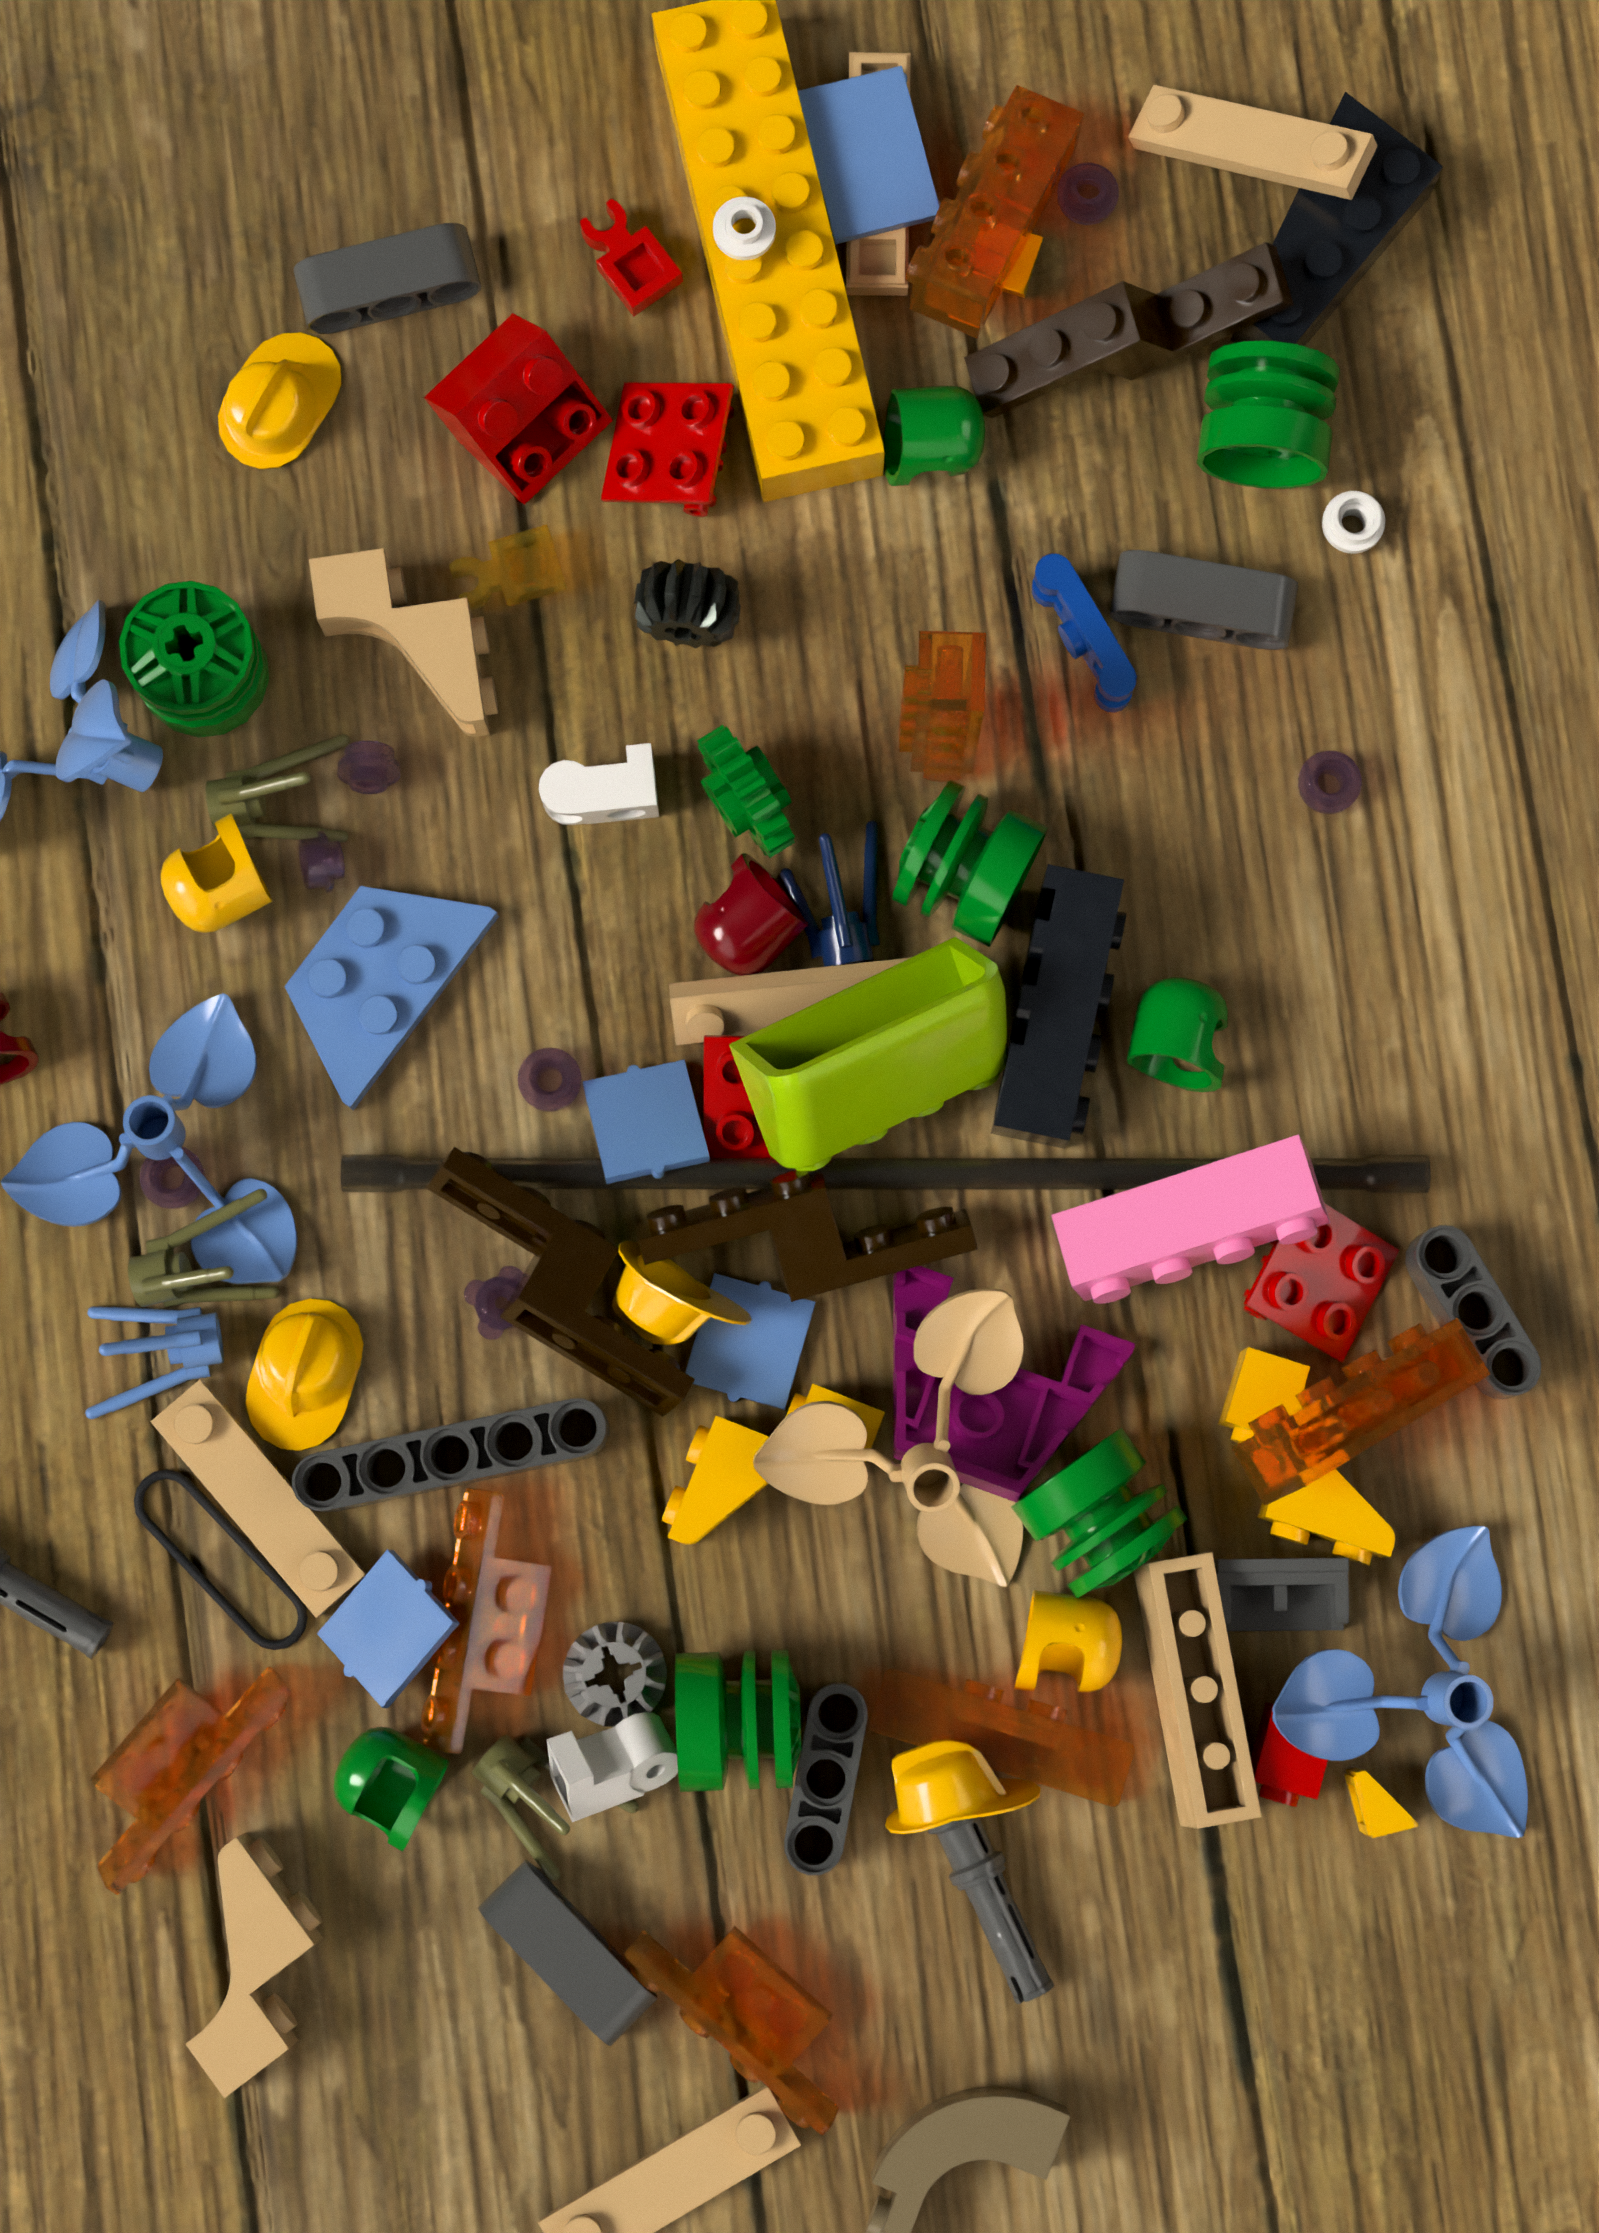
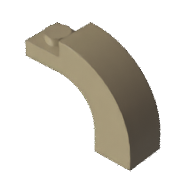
(959, 2129)

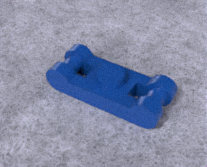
(1085, 631)

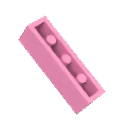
(1191, 1220)

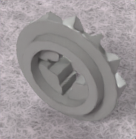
(627, 1644)

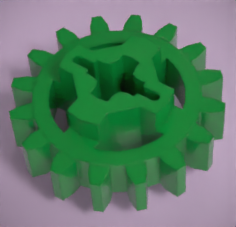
(746, 791)

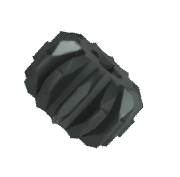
(687, 603)

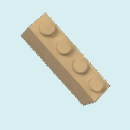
(1197, 1691)

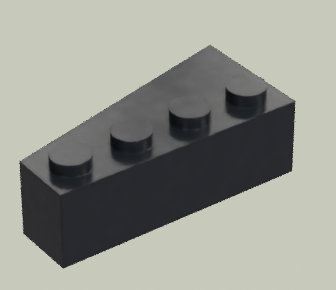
(1335, 240)
(1058, 1006)

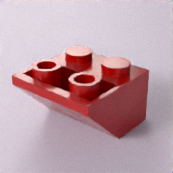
(519, 407)

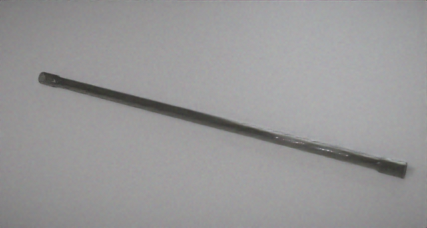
(397, 1173)

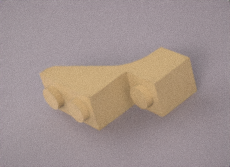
(437, 638)
(264, 1935)

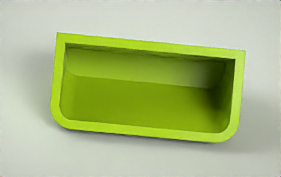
(875, 1054)

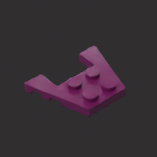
(1000, 1436)

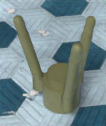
(245, 794)
(168, 1276)
(510, 1774)

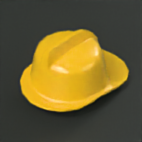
(279, 400)
(666, 1301)
(304, 1374)
(949, 1784)

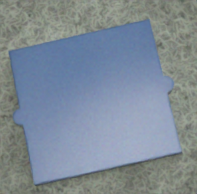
(645, 1121)
(753, 1358)
(388, 1628)

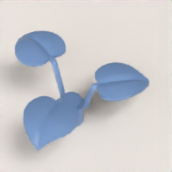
(98, 738)
(71, 1167)
(1331, 1701)

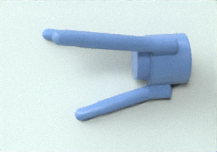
(193, 1341)

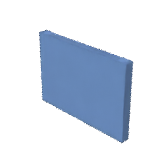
(869, 155)

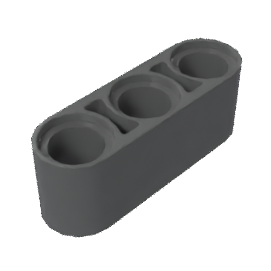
(387, 278)
(1204, 599)
(1472, 1278)
(825, 1811)
(567, 1952)

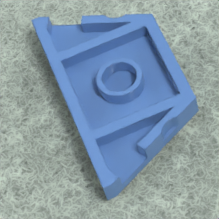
(379, 978)

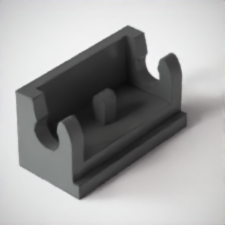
(1284, 1593)

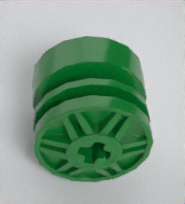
(1268, 415)
(214, 688)
(968, 862)
(1100, 1514)
(735, 1720)

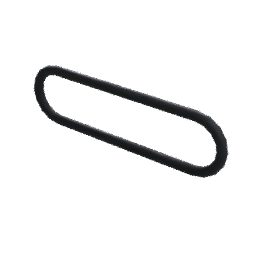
(200, 1578)

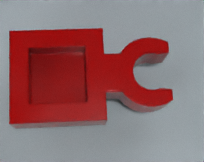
(633, 264)

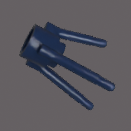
(843, 935)

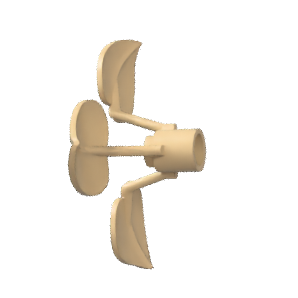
(822, 1454)

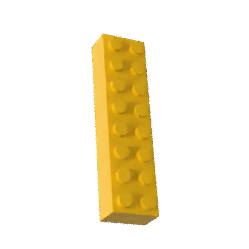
(788, 309)

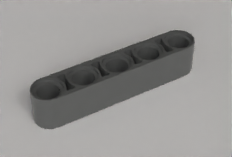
(420, 1449)

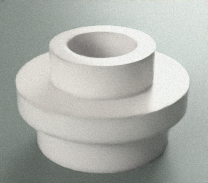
(747, 245)
(1358, 505)

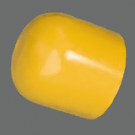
(214, 882)
(1072, 1638)

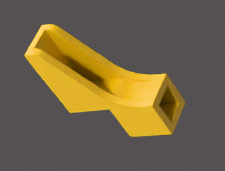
(726, 1472)
(1327, 1506)

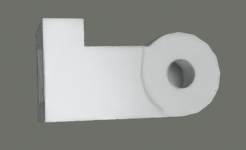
(601, 792)
(611, 1764)

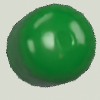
(938, 429)
(1179, 1021)
(388, 1781)

